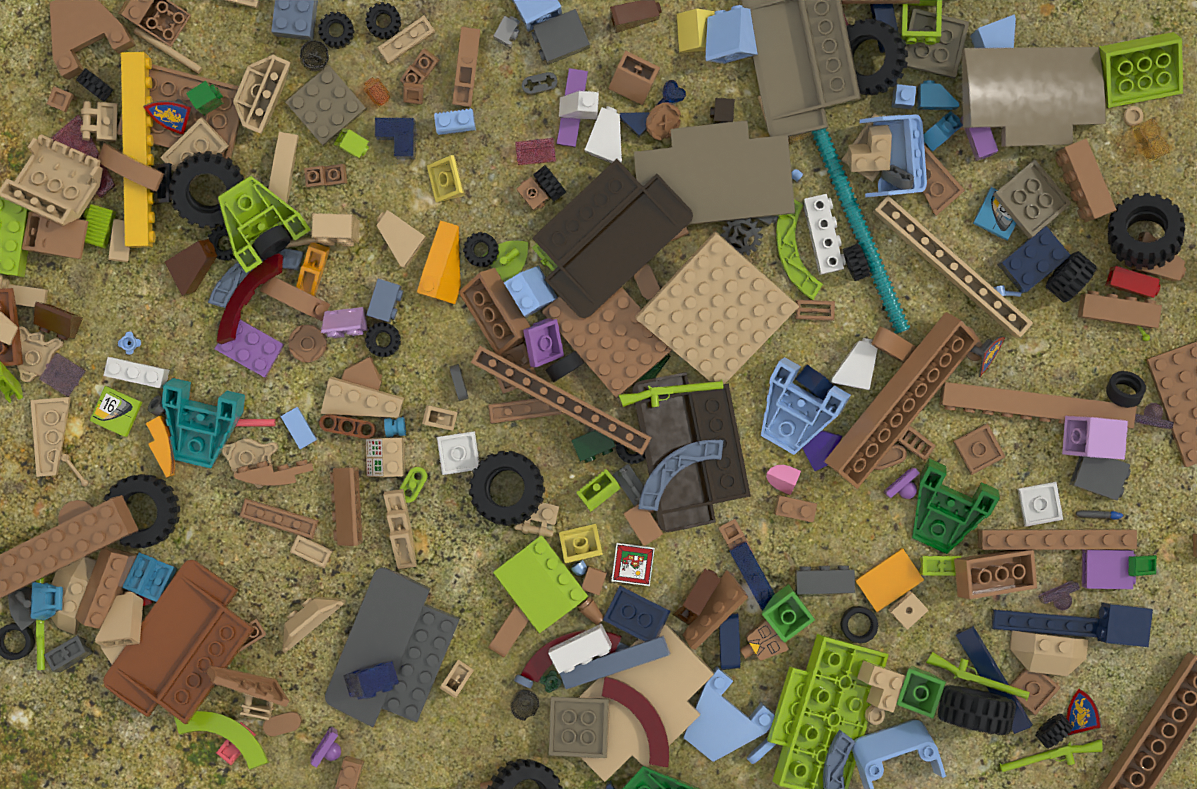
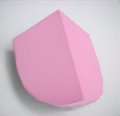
(783, 478)

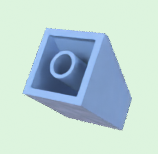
(537, 11)
(996, 34)
(730, 35)
(530, 291)

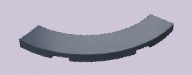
(233, 277)
(672, 465)
(835, 761)

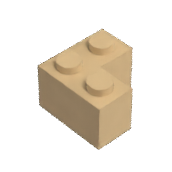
(875, 154)
(885, 685)

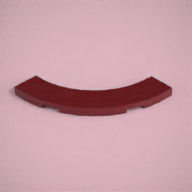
(244, 292)
(541, 659)
(645, 713)

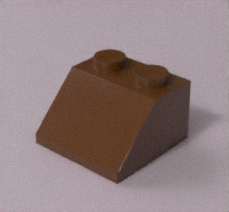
(56, 320)

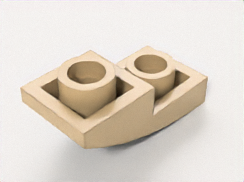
(118, 250)

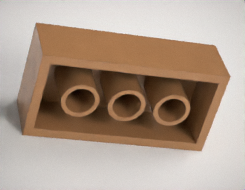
(1085, 180)
(995, 573)

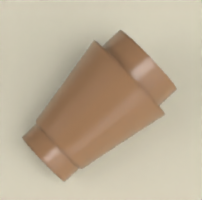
(590, 610)

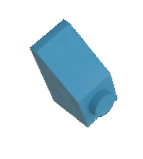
(934, 97)

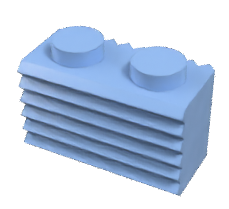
(455, 121)

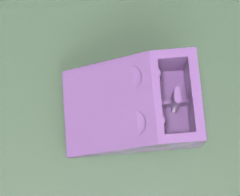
(343, 321)

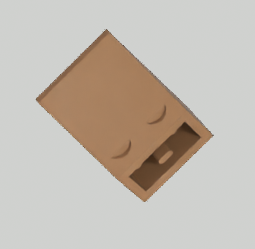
(156, 17)
(54, 239)

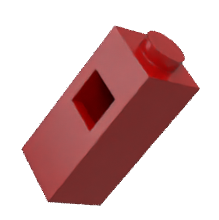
(1133, 282)

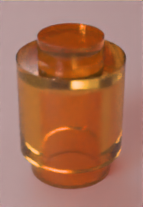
(376, 91)

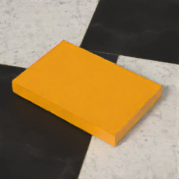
(889, 580)

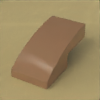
(733, 534)

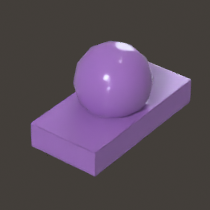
(903, 485)
(327, 748)

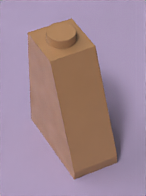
(1171, 271)

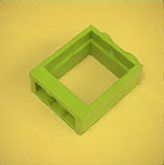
(926, 37)

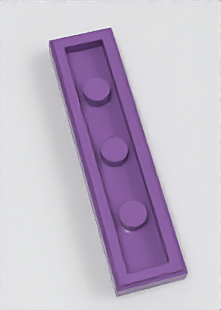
(569, 126)

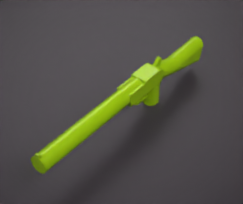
(627, 399)
(40, 637)
(960, 672)
(1067, 750)

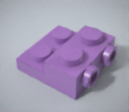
(543, 342)

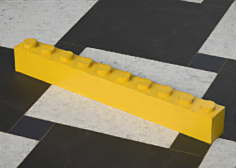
(137, 145)

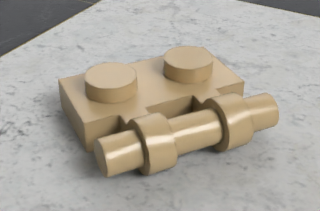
(105, 124)
(547, 515)

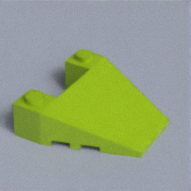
(252, 210)

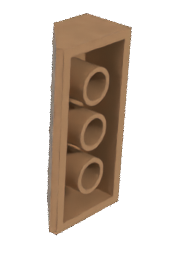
(495, 311)
(347, 506)
(104, 585)

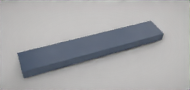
(616, 662)

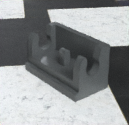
(68, 654)

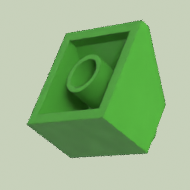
(787, 613)
(921, 692)

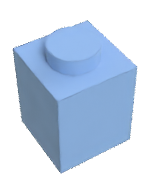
(903, 96)

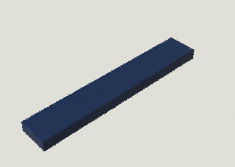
(1045, 623)
(988, 669)

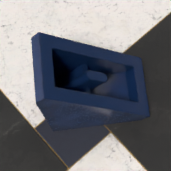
(635, 122)
(814, 382)

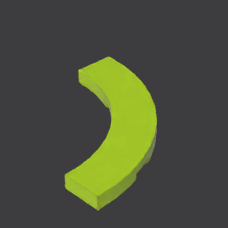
(790, 257)
(229, 729)

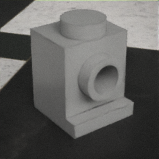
(507, 31)

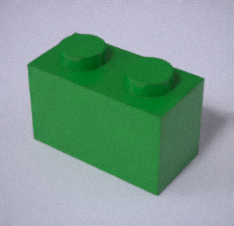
(205, 97)

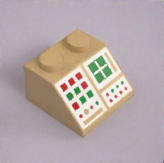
(385, 457)

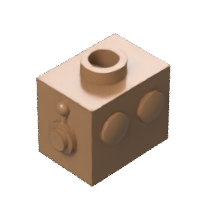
(536, 201)

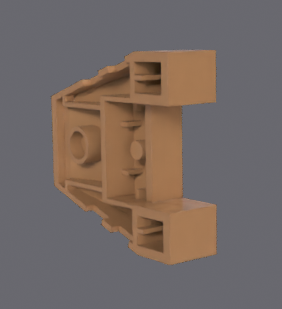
(80, 24)

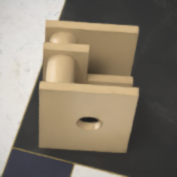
(908, 610)
(259, 711)

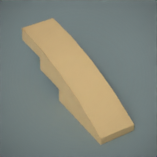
(283, 165)
(400, 529)

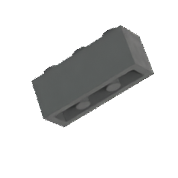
(824, 580)

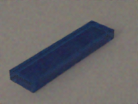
(752, 574)

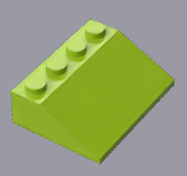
(1142, 69)
(540, 584)

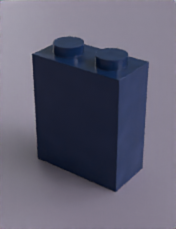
(1124, 624)

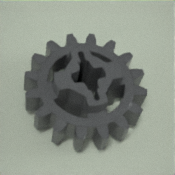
(744, 243)

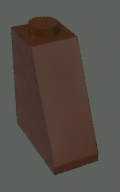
(634, 14)
(191, 266)
(697, 596)

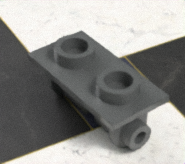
(630, 483)

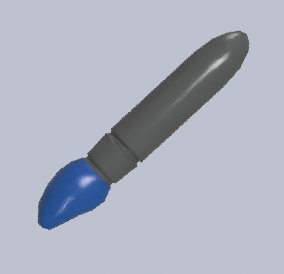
(1099, 514)

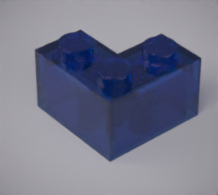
(401, 131)
(368, 681)

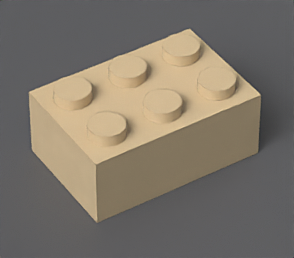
(335, 229)

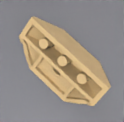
(260, 92)
(74, 581)
(308, 618)
(1048, 652)

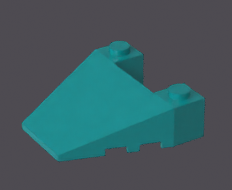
(196, 427)

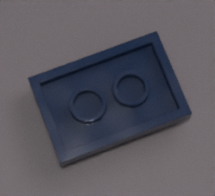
(636, 615)

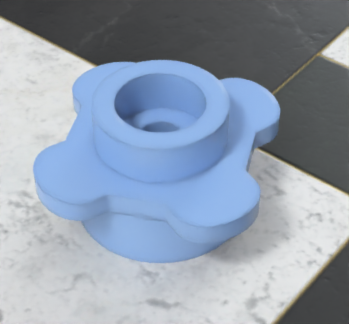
(124, 343)

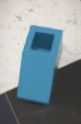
(942, 130)

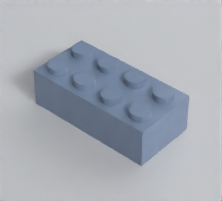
(294, 19)

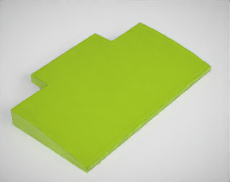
(817, 706)

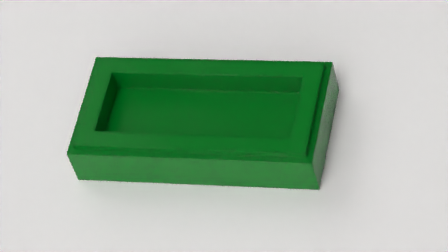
(1142, 565)

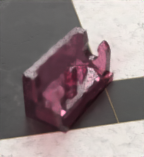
(535, 151)

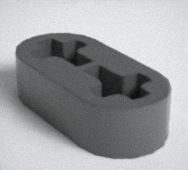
(541, 88)
(898, 177)
(459, 382)

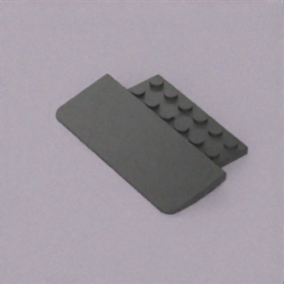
(395, 628)

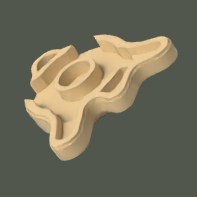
(36, 353)
(248, 453)

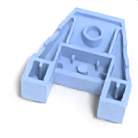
(795, 414)
(721, 724)

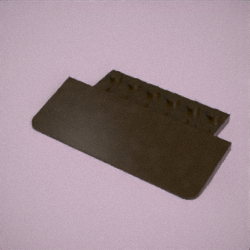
(609, 235)
(686, 420)

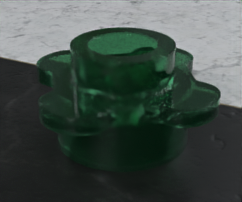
(556, 682)

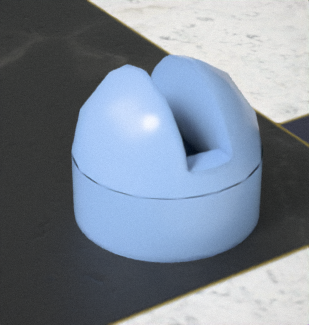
(579, 568)

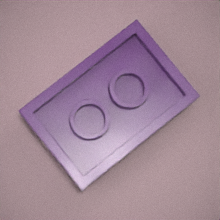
(252, 349)

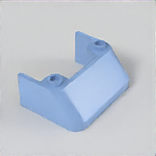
(906, 151)
(891, 742)

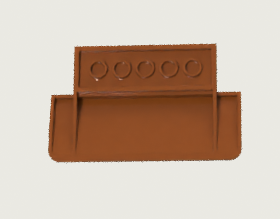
(178, 644)

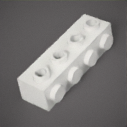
(823, 234)

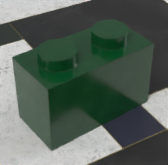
(592, 444)

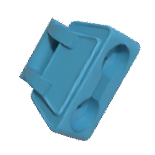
(45, 600)

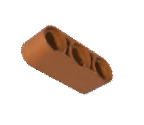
(338, 426)

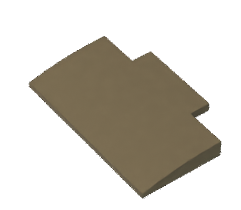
(1033, 92)
(723, 172)

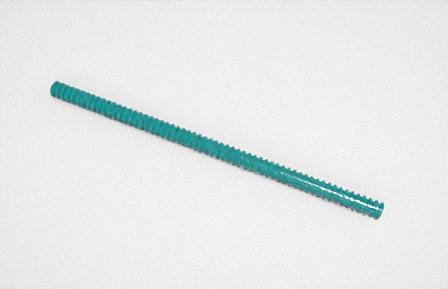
(860, 230)

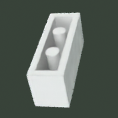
(136, 372)
(580, 649)

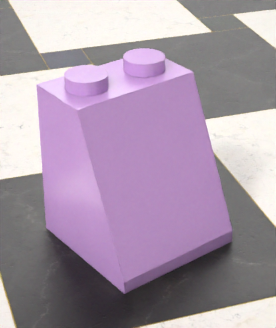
(1095, 437)

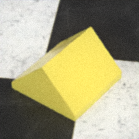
(692, 30)
(445, 179)
(580, 543)

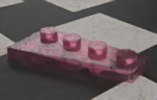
(72, 137)

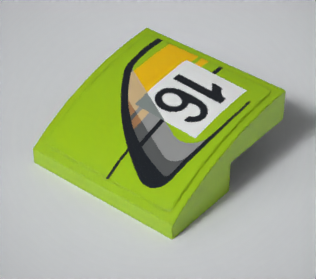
(116, 411)

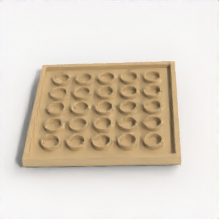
(717, 310)

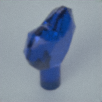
(672, 93)

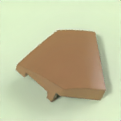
(363, 373)

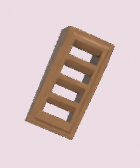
(928, 449)

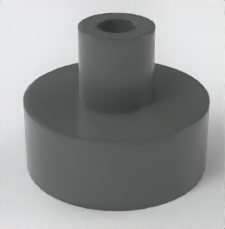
(155, 406)

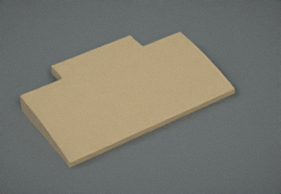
(667, 685)

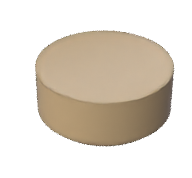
(1132, 116)
(874, 715)

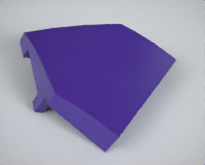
(820, 447)

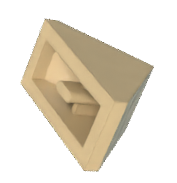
(439, 417)
(456, 679)

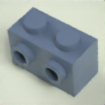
(385, 300)

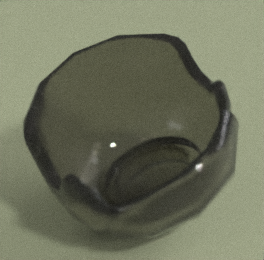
(314, 55)
(524, 704)

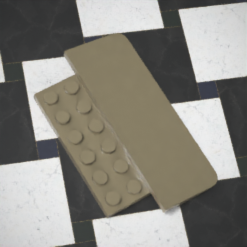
(801, 62)

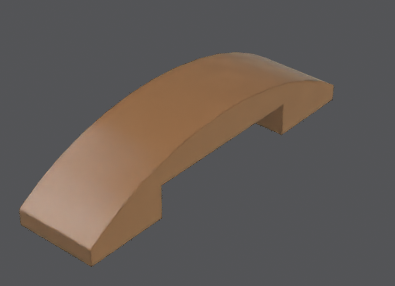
(130, 168)

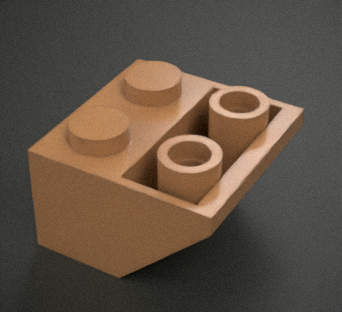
(634, 78)

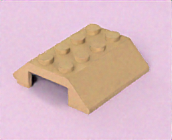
(54, 181)

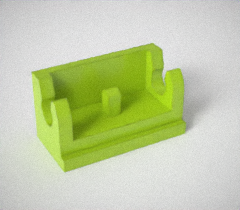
(9, 384)
(938, 565)

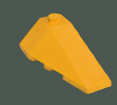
(442, 268)

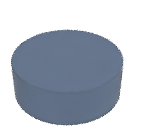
(523, 681)

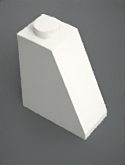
(579, 105)
(606, 136)
(857, 366)

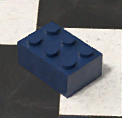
(1033, 260)

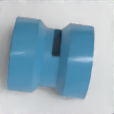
(395, 427)

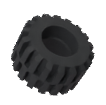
(1071, 276)

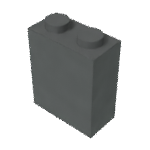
(560, 37)
(1101, 476)

